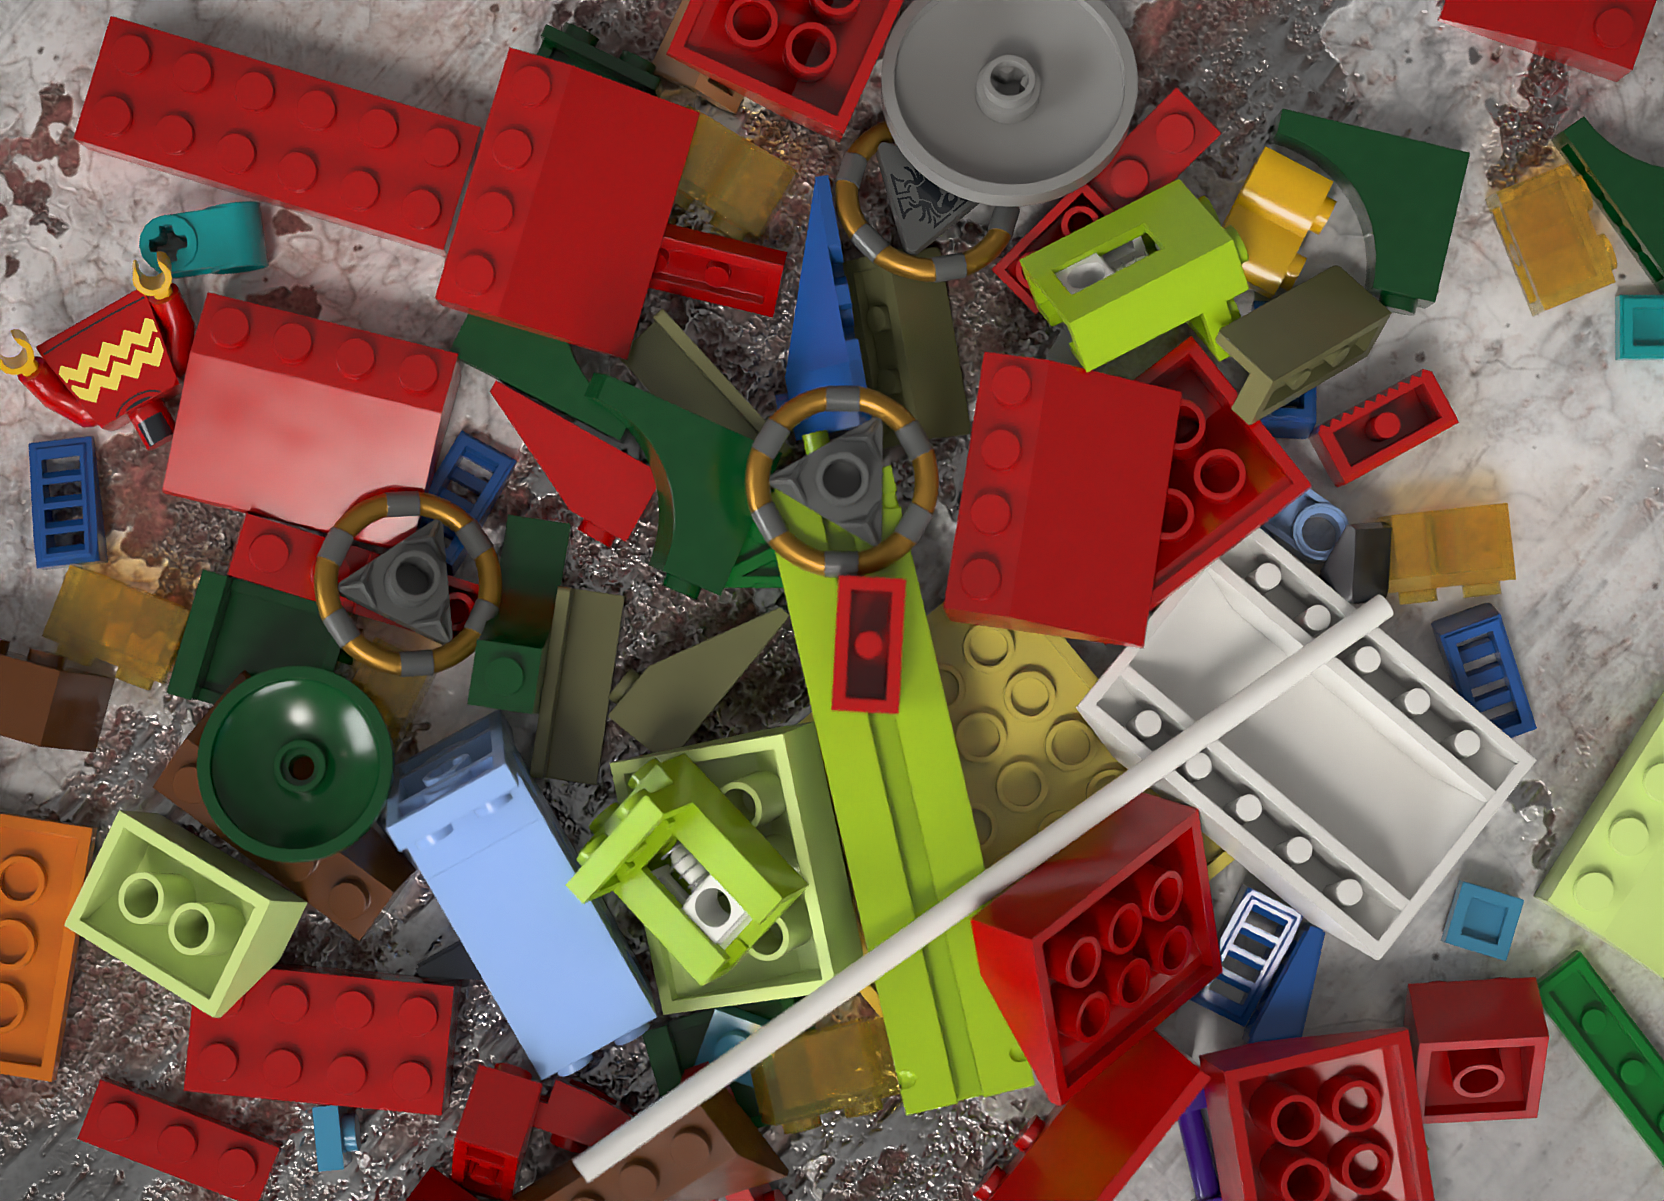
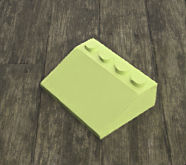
(784, 793)
(1614, 861)

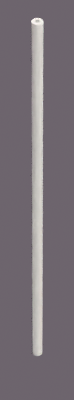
(980, 889)

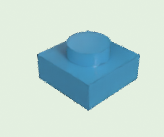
(1482, 920)
(725, 1031)
(335, 1136)

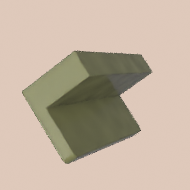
(1301, 340)
(909, 347)
(683, 375)
(577, 685)

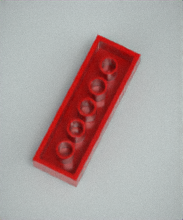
(278, 136)

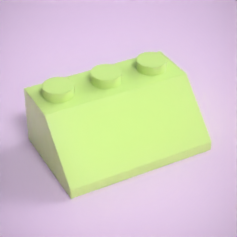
(183, 911)

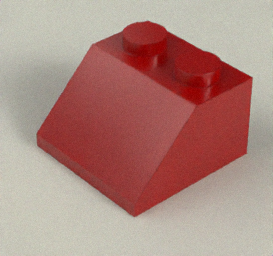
(1477, 1048)

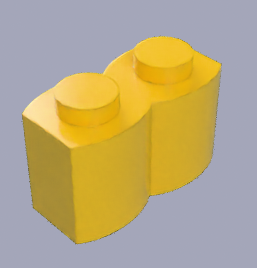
(1273, 217)

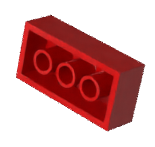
(331, 1040)

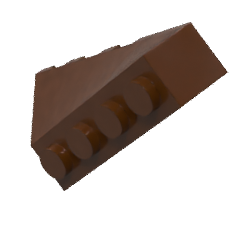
(347, 887)
(694, 1159)

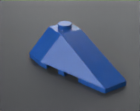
(823, 334)

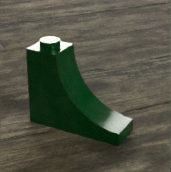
(1624, 190)
(1401, 196)
(535, 367)
(697, 481)
(515, 643)

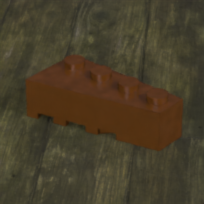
(49, 701)

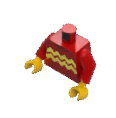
(116, 361)

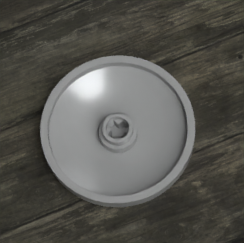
(1009, 95)

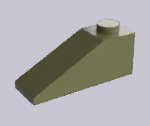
(681, 691)

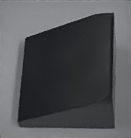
(1360, 562)
(449, 963)

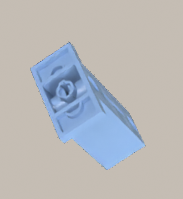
(502, 882)

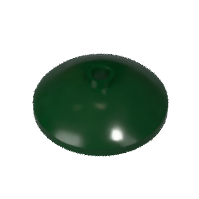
(251, 755)

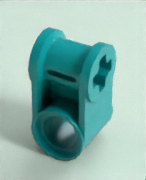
(218, 240)

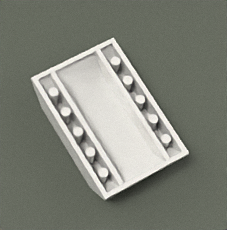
(1339, 789)

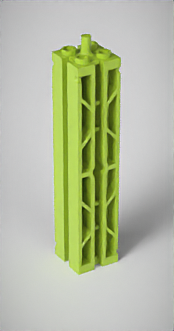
(903, 829)

